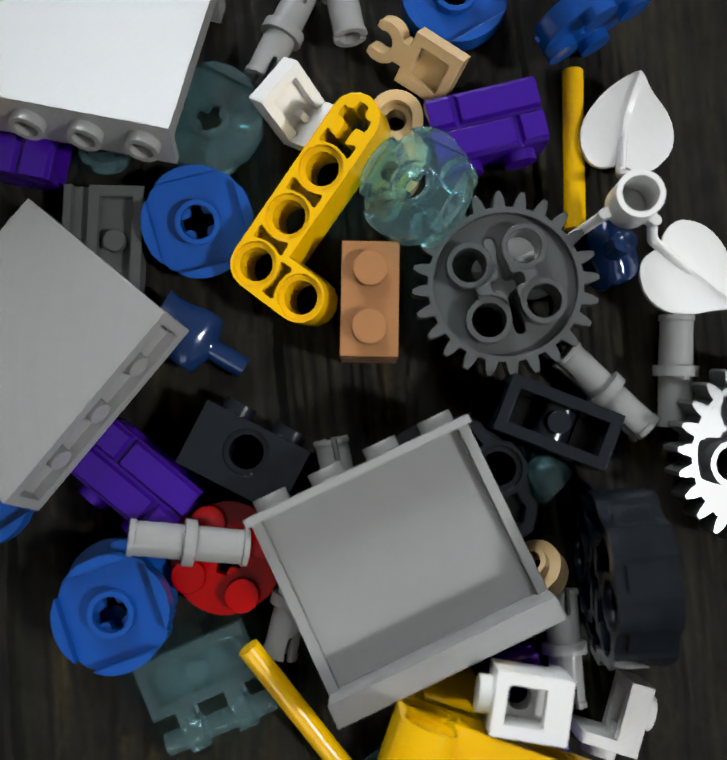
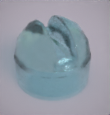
(547, 477)

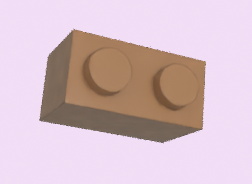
(369, 302)

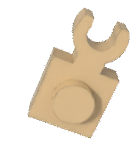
(426, 62)

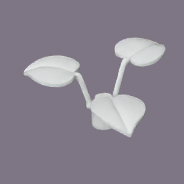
(635, 135)

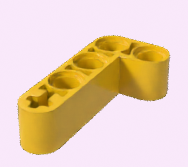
(321, 208)
(436, 733)

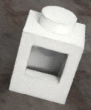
(540, 717)

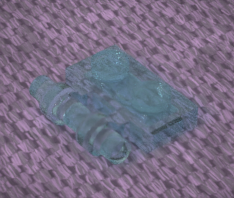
(198, 671)

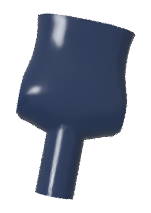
(614, 255)
(203, 339)

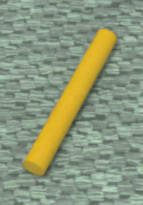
(573, 161)
(291, 702)

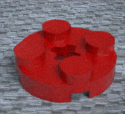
(219, 590)

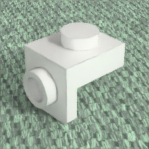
(290, 103)
(627, 716)

